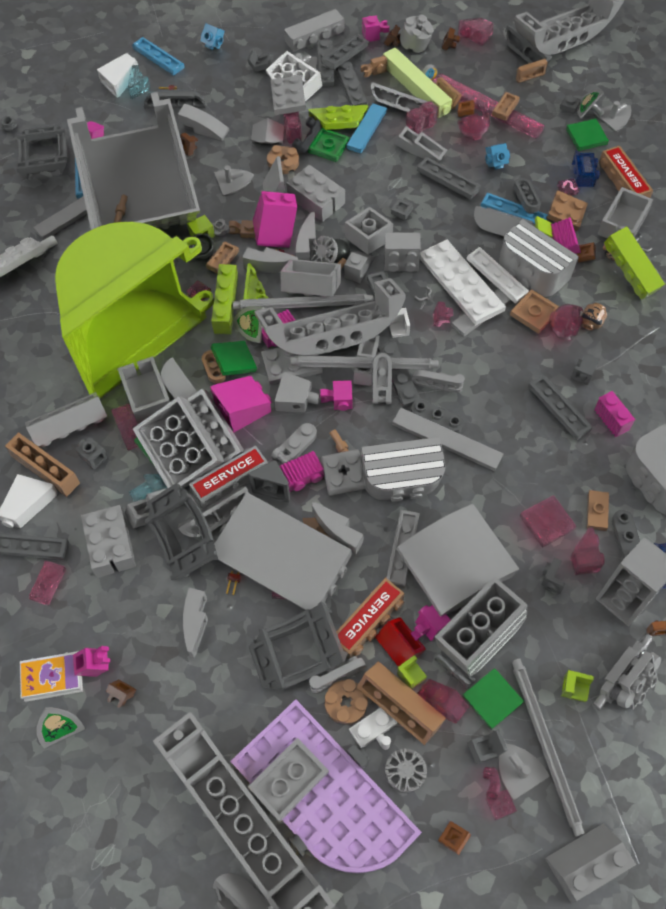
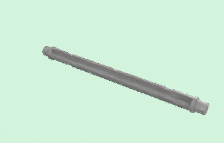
(310, 301)
(362, 362)
(548, 748)

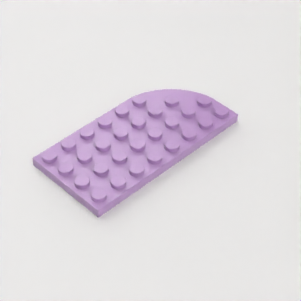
(346, 815)

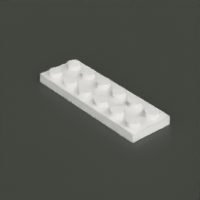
(462, 282)

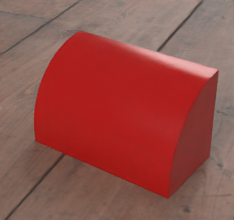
(398, 641)

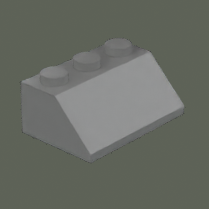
(589, 862)

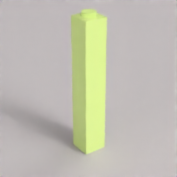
(417, 81)

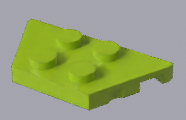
(339, 117)

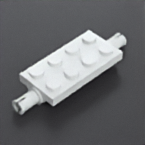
(23, 252)

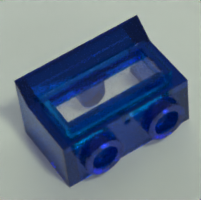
(585, 169)

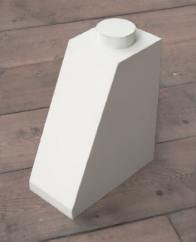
(116, 74)
(25, 500)

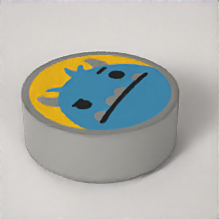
(430, 71)

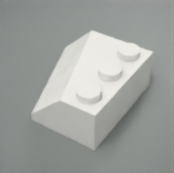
(290, 65)

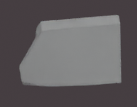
(267, 132)

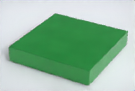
(587, 134)
(328, 145)
(233, 358)
(493, 698)

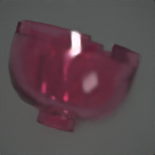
(474, 125)
(566, 321)

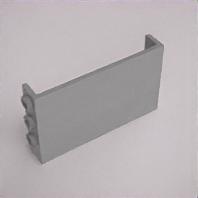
(281, 553)

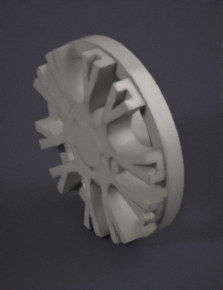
(324, 251)
(405, 770)

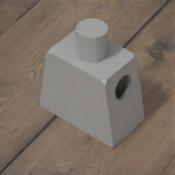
(294, 394)

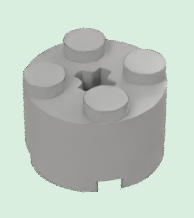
(416, 33)

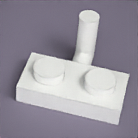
(373, 728)

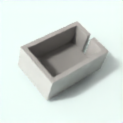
(315, 192)
(626, 210)
(310, 278)
(144, 391)
(108, 541)

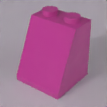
(274, 219)
(241, 401)

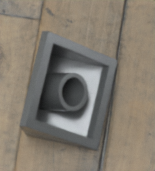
(270, 482)

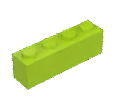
(634, 263)
(223, 301)

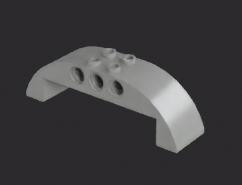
(569, 28)
(336, 328)

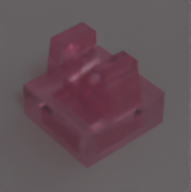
(441, 314)

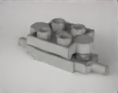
(630, 676)

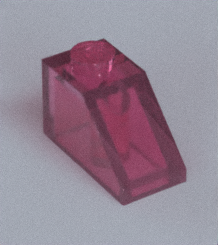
(126, 421)

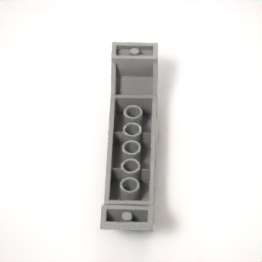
(239, 818)

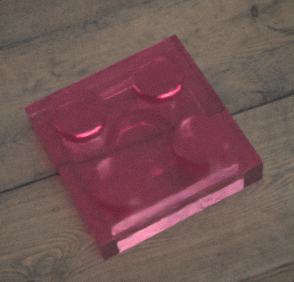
(548, 521)

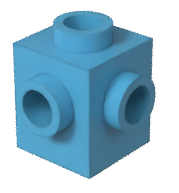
(212, 36)
(497, 156)

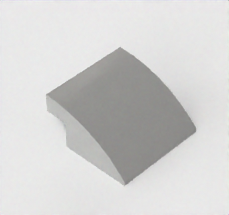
(187, 439)
(456, 559)

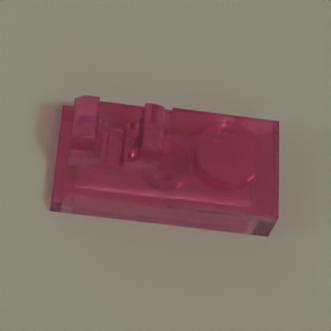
(47, 582)

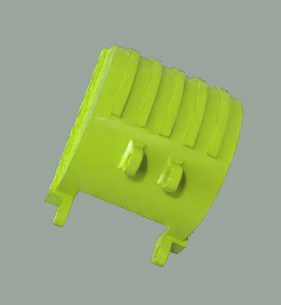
(123, 299)

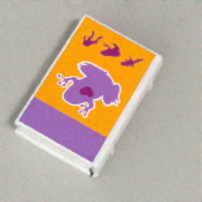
(49, 677)

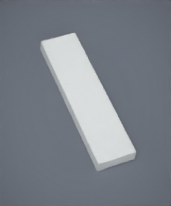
(497, 275)

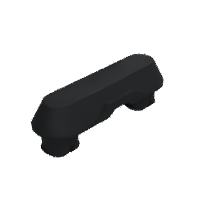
(315, 127)

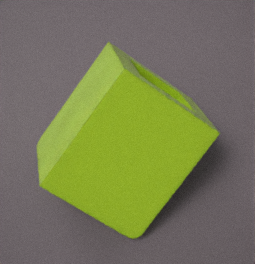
(201, 225)
(544, 226)
(411, 673)
(576, 685)

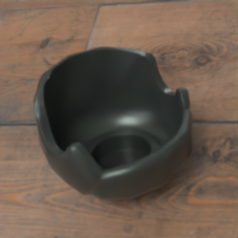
(207, 245)
(343, 250)

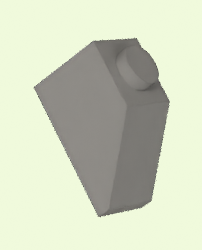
(357, 266)

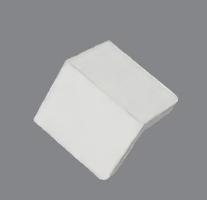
(400, 325)

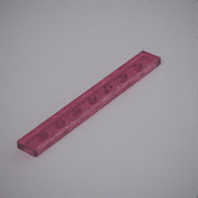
(487, 104)

